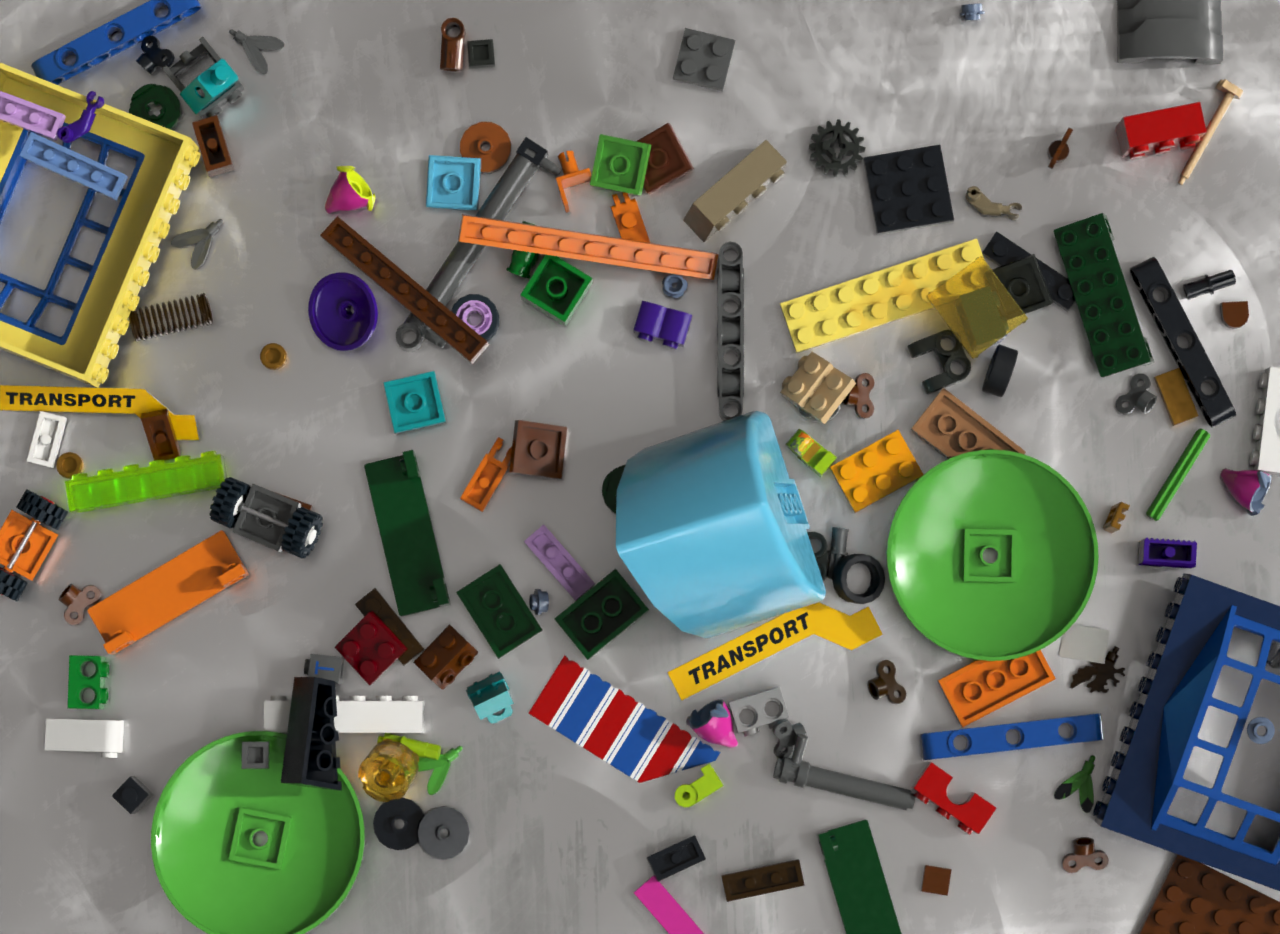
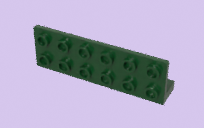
(1102, 295)
(407, 534)
(858, 880)

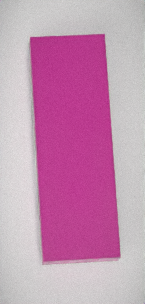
(666, 908)

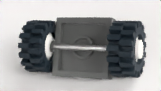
(266, 517)

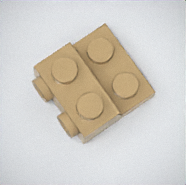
(817, 387)

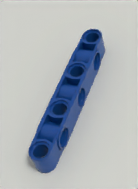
(97, 47)
(993, 738)

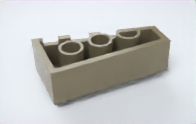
(735, 190)

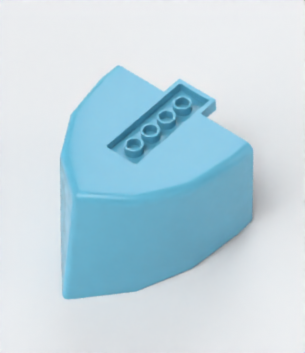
(717, 528)

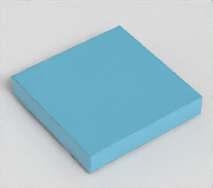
(453, 182)

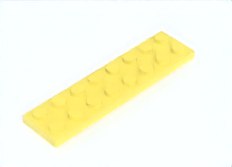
(873, 297)

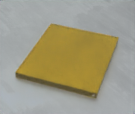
(977, 307)

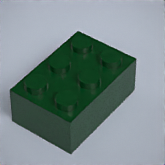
(601, 614)

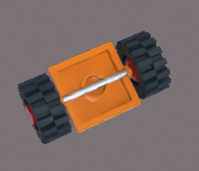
(26, 542)

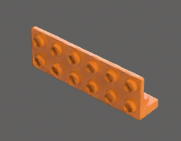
(167, 592)

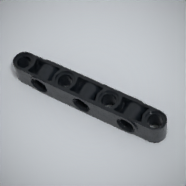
(1193, 360)

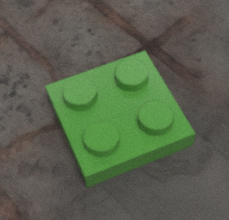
(620, 164)

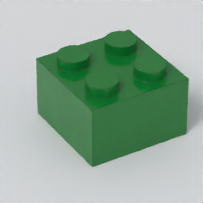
(556, 289)

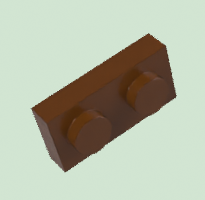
(160, 435)

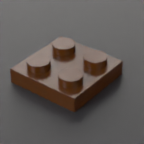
(538, 449)

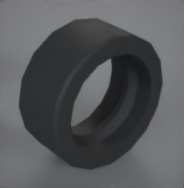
(1000, 370)
(876, 584)

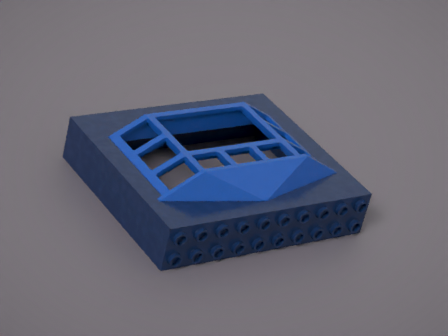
(1168, 724)

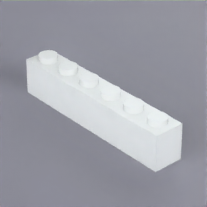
(357, 715)

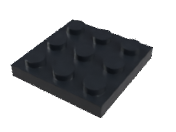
(908, 189)

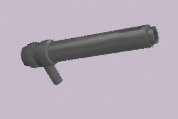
(803, 775)

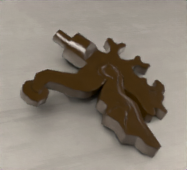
(1103, 672)

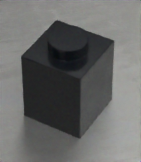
(132, 795)

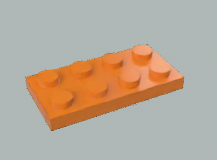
(993, 684)

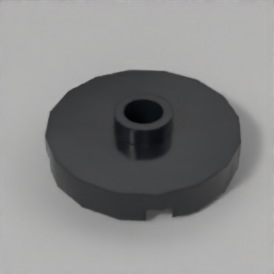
(385, 823)
(429, 832)

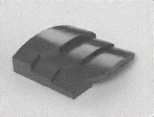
(1169, 30)

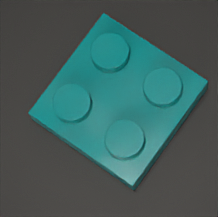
(414, 402)

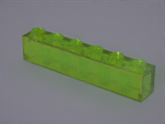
(145, 483)

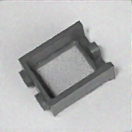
(194, 64)

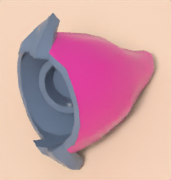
(1247, 488)
(714, 724)

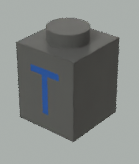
(325, 667)

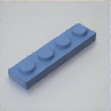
(73, 166)

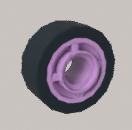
(483, 306)

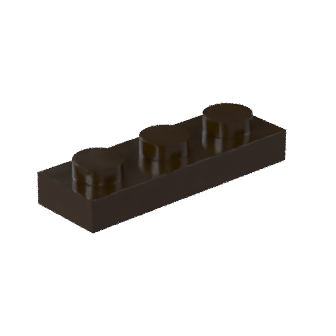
(375, 602)
(762, 880)

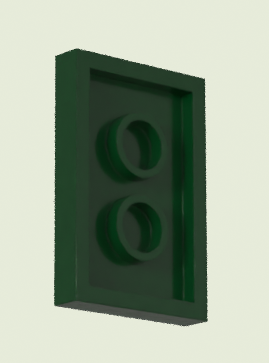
(499, 611)

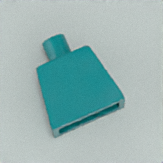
(213, 82)

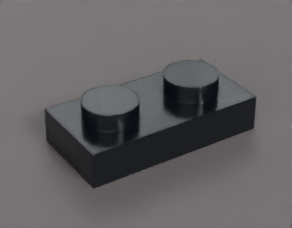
(676, 858)

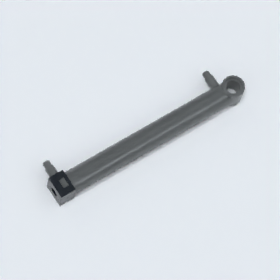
(527, 161)

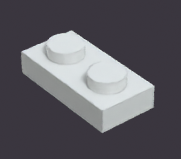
(46, 439)

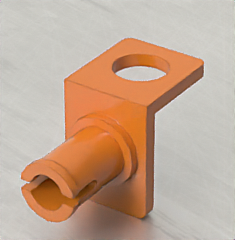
(571, 177)

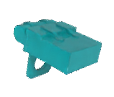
(490, 697)

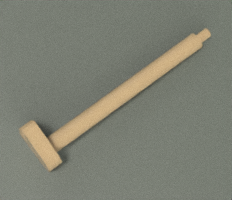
(1231, 91)

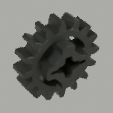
(826, 148)

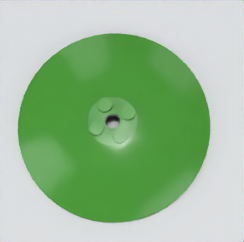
(1041, 545)
(208, 850)

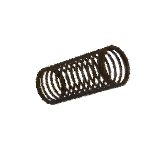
(204, 307)

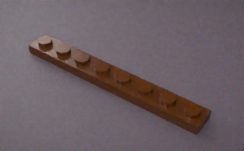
(405, 290)

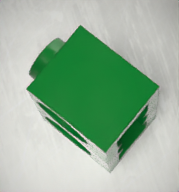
(79, 682)

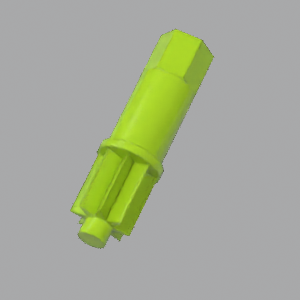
(421, 748)

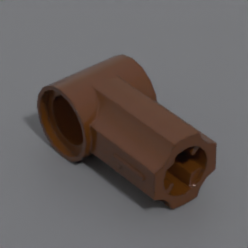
(452, 47)

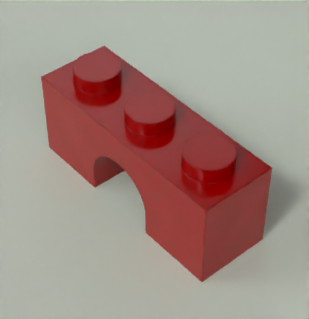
(971, 814)

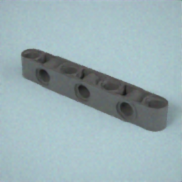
(730, 330)

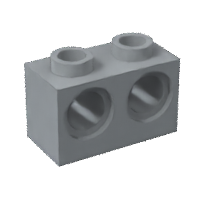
(756, 704)

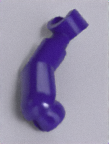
(83, 125)

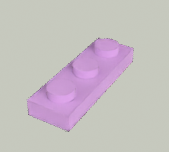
(30, 116)
(559, 562)

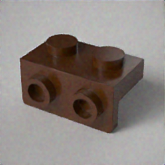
(446, 657)

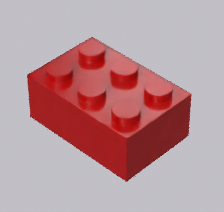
(1161, 130)

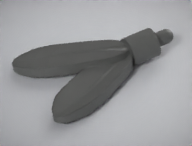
(252, 45)
(201, 238)

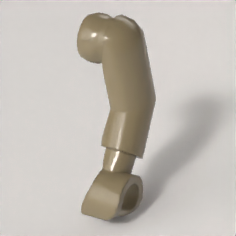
(986, 207)

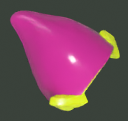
(349, 192)

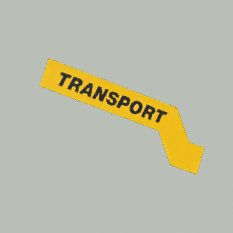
(92, 401)
(771, 638)

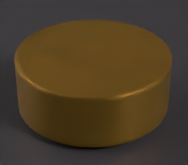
(273, 356)
(69, 464)

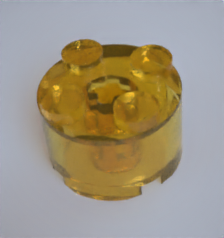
(388, 770)

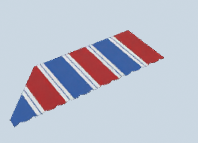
(616, 725)

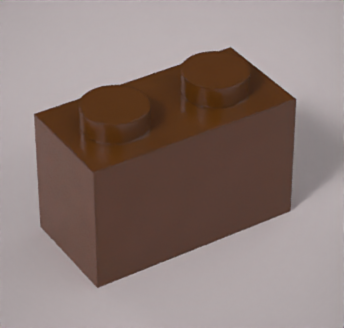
(213, 146)

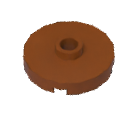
(495, 136)

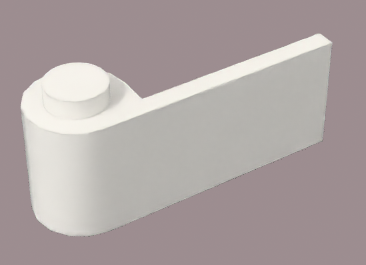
(85, 735)

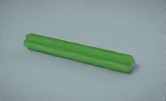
(1178, 474)

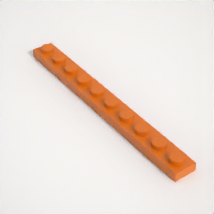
(587, 247)

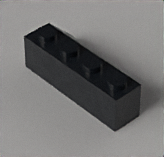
(311, 736)

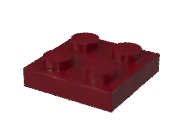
(371, 648)

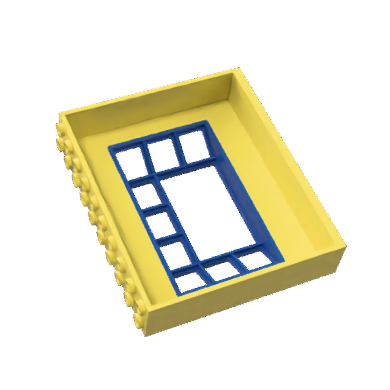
(130, 241)

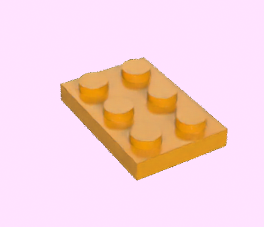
(876, 471)

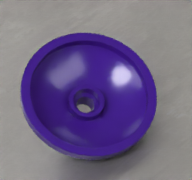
(332, 315)

